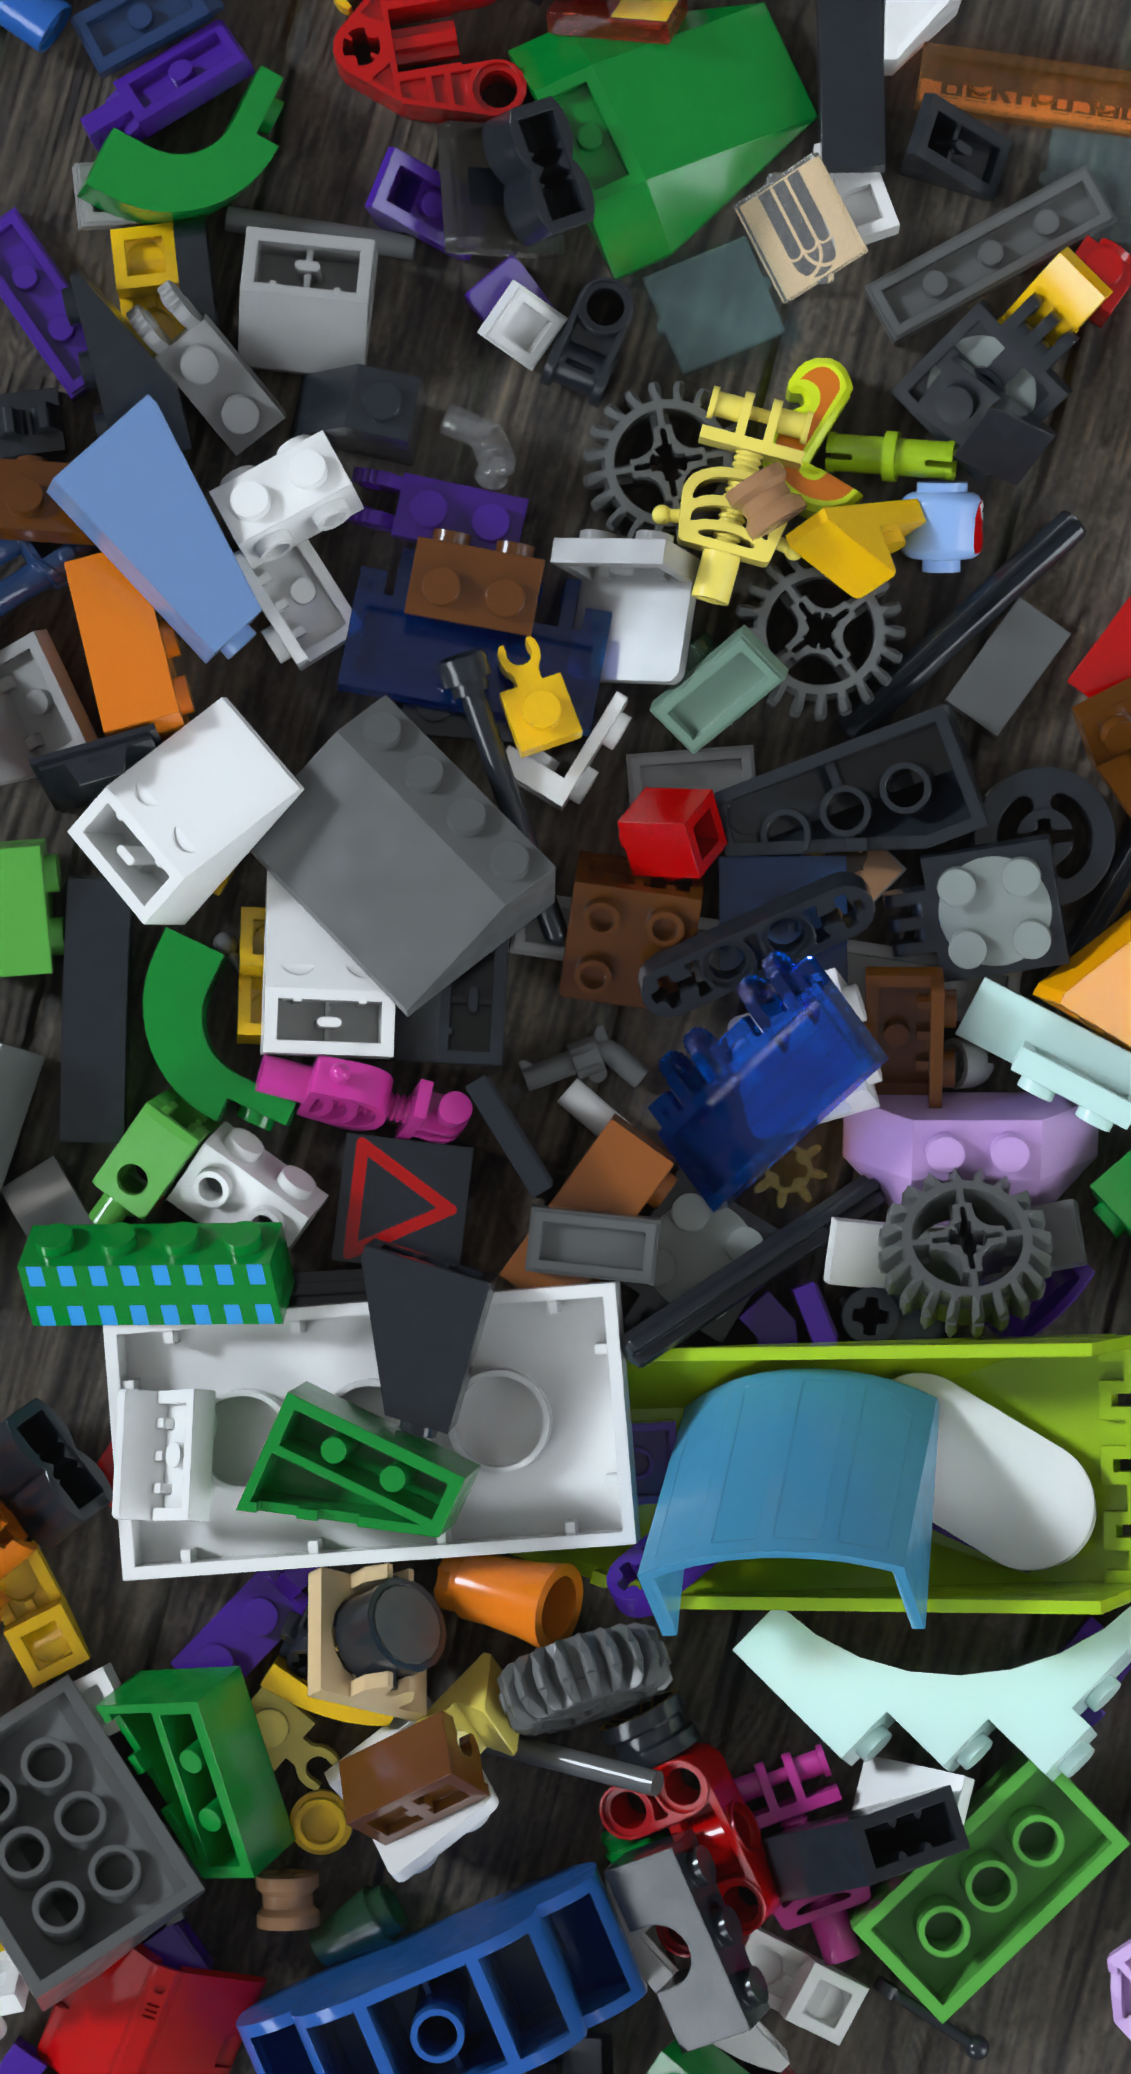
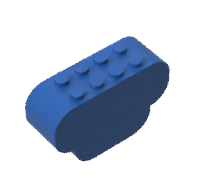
(463, 1995)

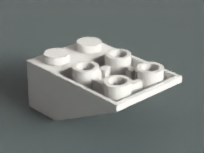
(186, 815)
(315, 991)

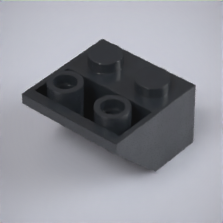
(460, 1022)

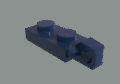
(128, 30)

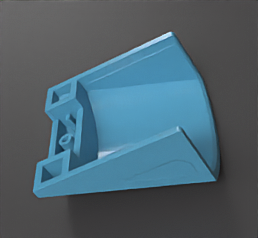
(798, 1471)

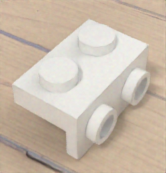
(301, 604)
(164, 1455)

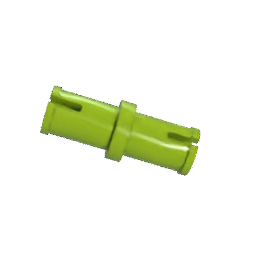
(891, 456)

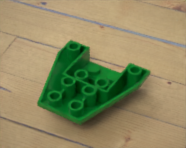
(670, 124)

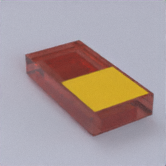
(618, 19)

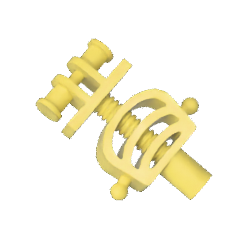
(722, 554)

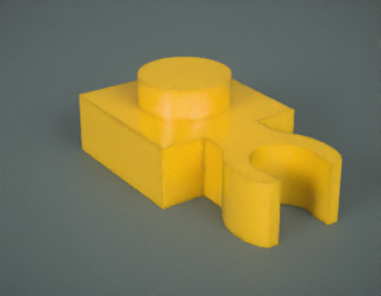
(537, 707)

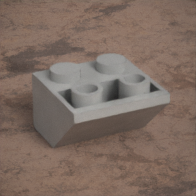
(305, 300)

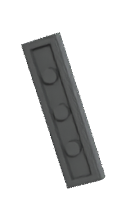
(989, 254)

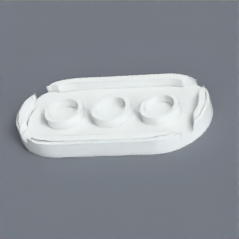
(1005, 1483)

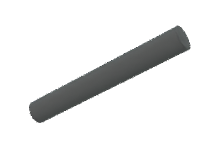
(387, 242)
(586, 1766)

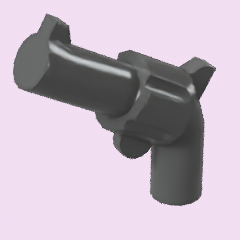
(586, 1059)

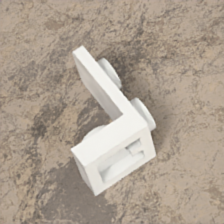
(537, 771)

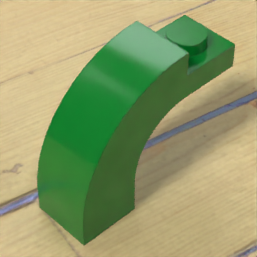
(168, 187)
(177, 1031)

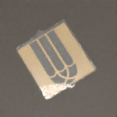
(800, 227)

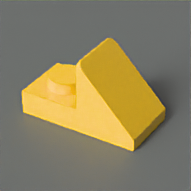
(856, 542)

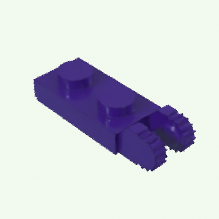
(440, 504)

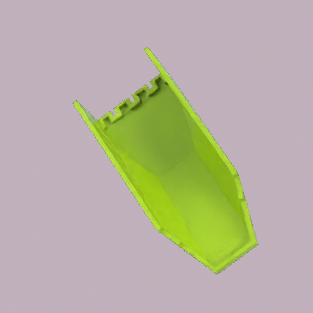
(1046, 1382)

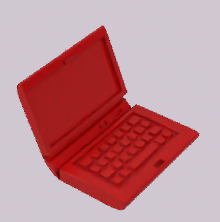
(150, 2020)

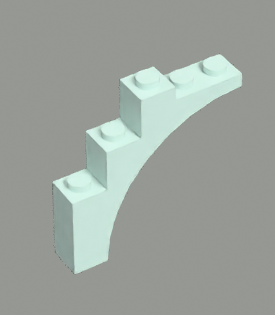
(950, 1716)

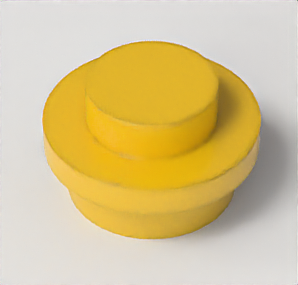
(320, 1822)

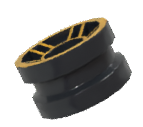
(651, 1731)

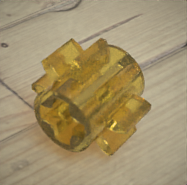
(797, 1184)

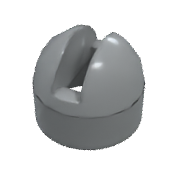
(970, 1063)

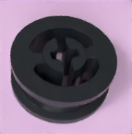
(1037, 788)

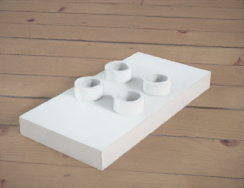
(538, 1416)

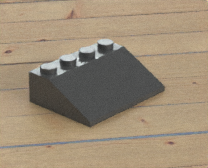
(404, 857)
(79, 1848)

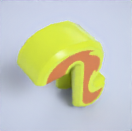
(825, 389)

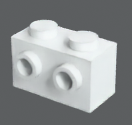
(286, 498)
(241, 1181)

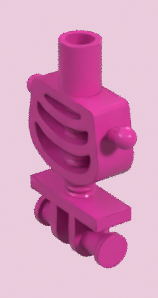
(362, 1098)
(826, 1912)

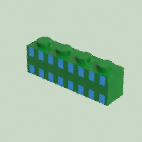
(157, 1274)

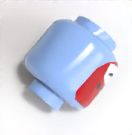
(951, 526)

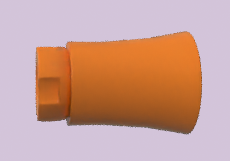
(513, 1595)

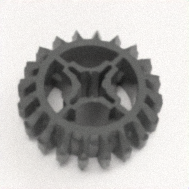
(637, 473)
(835, 659)
(994, 1232)
(584, 1679)

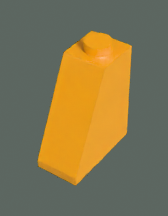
(1096, 984)

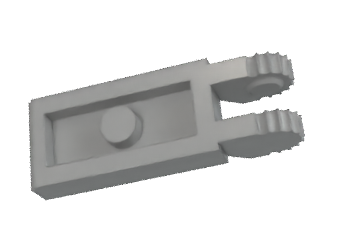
(210, 371)

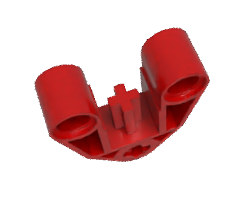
(425, 93)

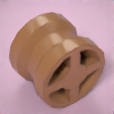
(766, 500)
(287, 1899)

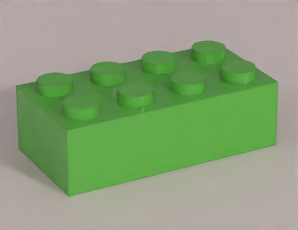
(971, 1912)

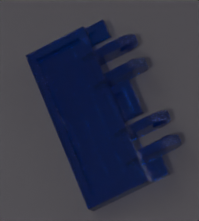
(399, 651)
(765, 1089)

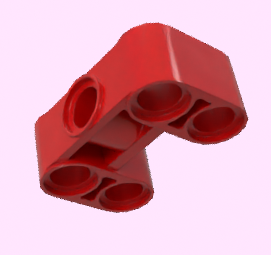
(720, 1824)

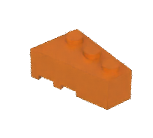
(127, 651)

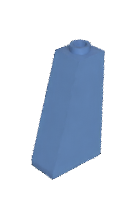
(158, 530)

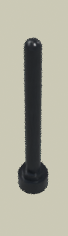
(467, 679)

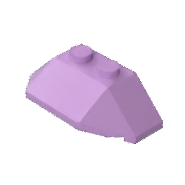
(1004, 1133)

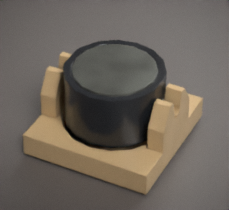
(383, 1635)

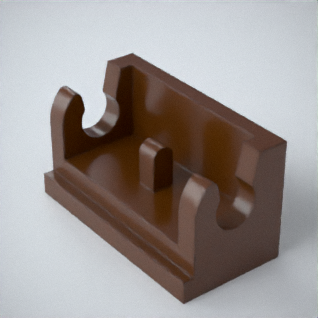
(411, 1779)

